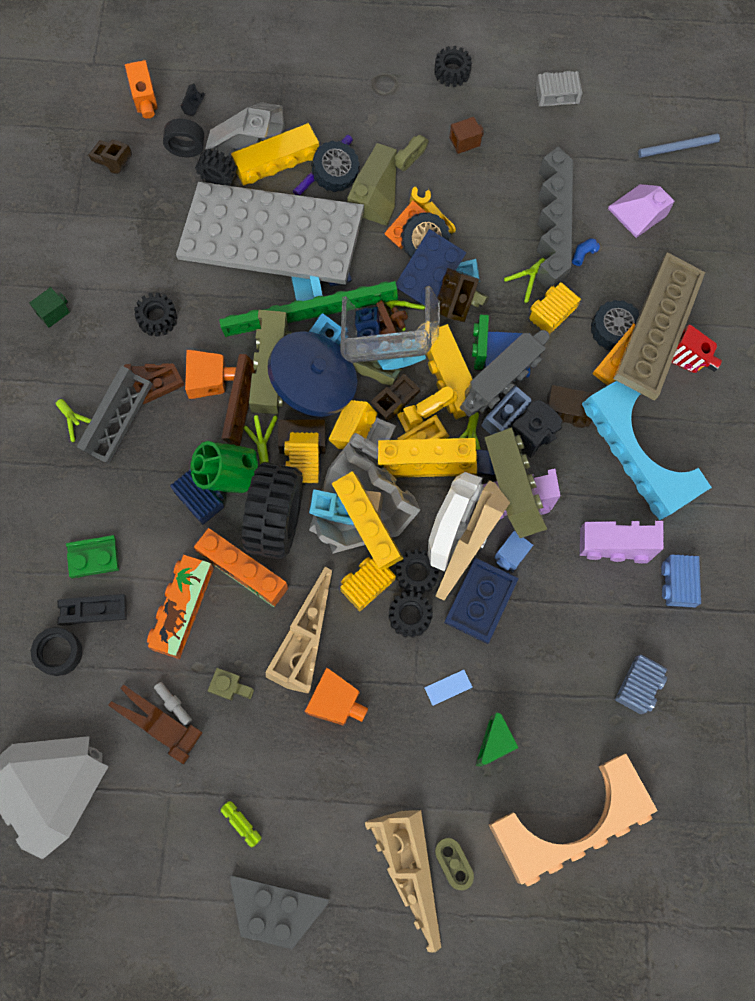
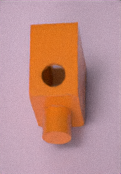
(142, 92)
(206, 374)
(335, 700)

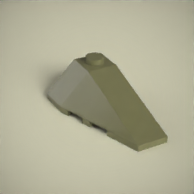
(376, 185)

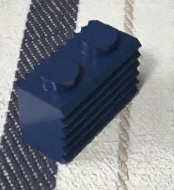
(199, 501)

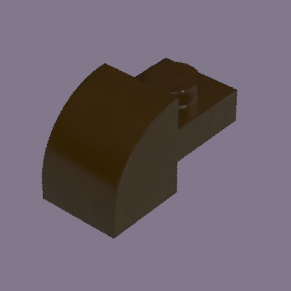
(111, 154)
(396, 397)

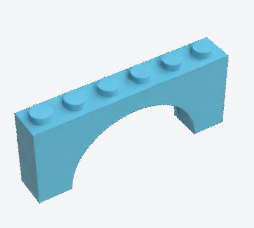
(661, 488)

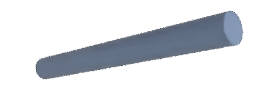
(678, 145)

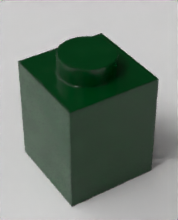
(50, 307)

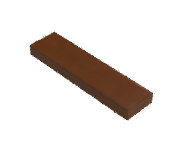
(238, 401)

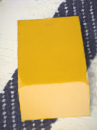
(428, 429)

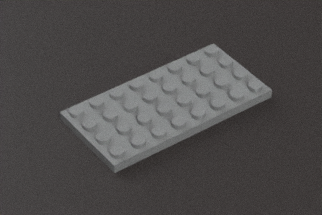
(271, 232)

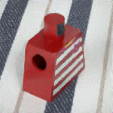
(696, 351)

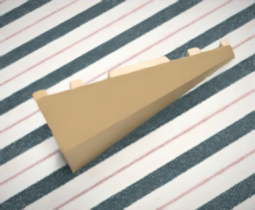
(484, 518)
(297, 655)
(404, 847)

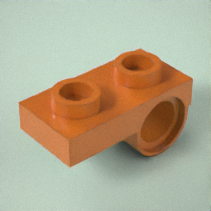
(395, 230)

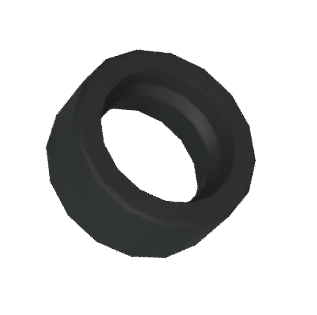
(185, 128)
(42, 639)

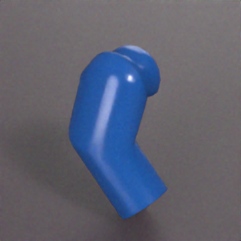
(583, 248)

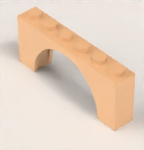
(624, 805)

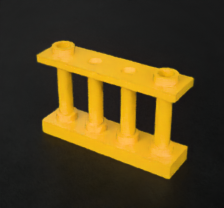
(428, 457)

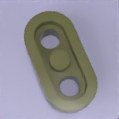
(411, 153)
(454, 863)

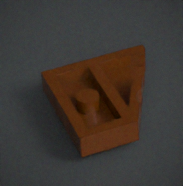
(164, 379)

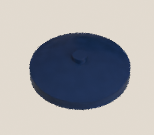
(311, 374)

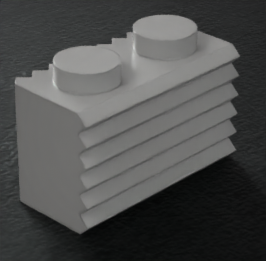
(558, 88)

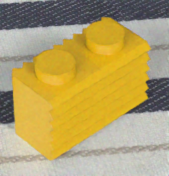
(554, 307)
(354, 418)
(304, 455)
(366, 583)

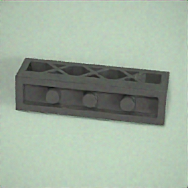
(107, 413)

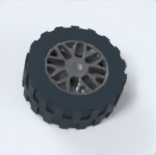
(335, 166)
(613, 322)

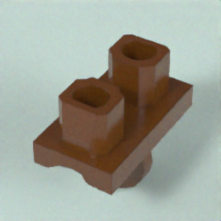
(397, 318)

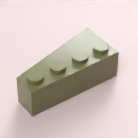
(262, 394)
(516, 482)

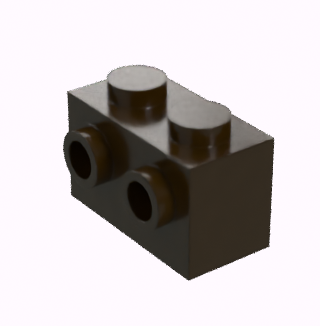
(456, 294)

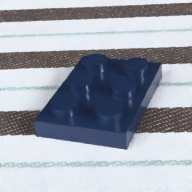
(429, 266)
(481, 600)

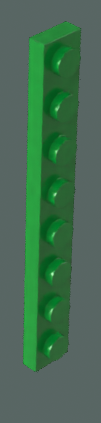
(312, 308)

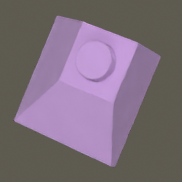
(642, 208)

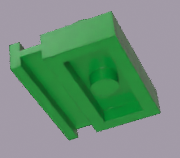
(479, 348)
(92, 556)

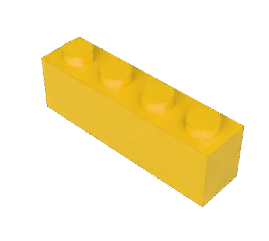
(275, 154)
(449, 368)
(367, 521)

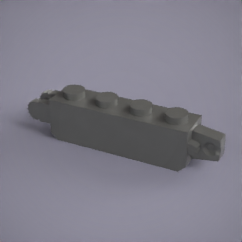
(504, 371)

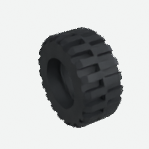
(272, 510)

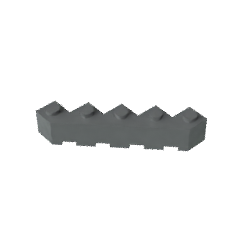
(556, 218)

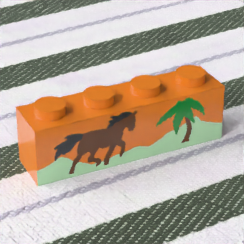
(241, 567)
(180, 607)

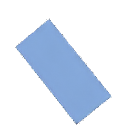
(448, 687)

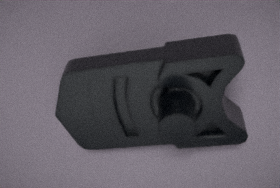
(191, 100)

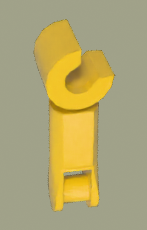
(430, 207)
(412, 415)

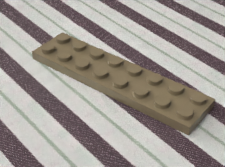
(659, 327)

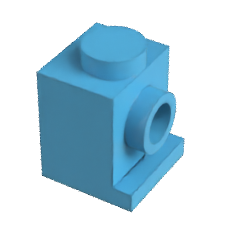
(324, 324)

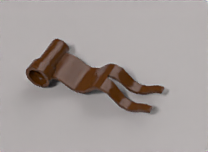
(160, 726)

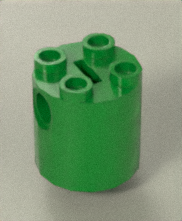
(223, 467)

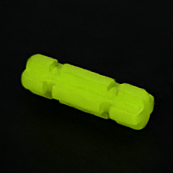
(241, 824)

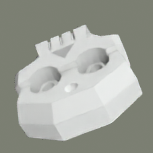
(453, 519)

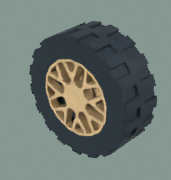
(418, 226)

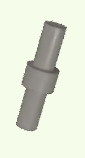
(172, 703)

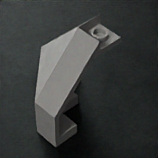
(247, 128)
(397, 506)
(47, 789)

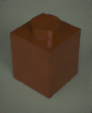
(466, 135)

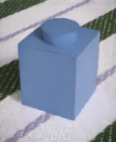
(512, 552)

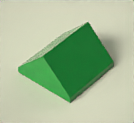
(496, 741)

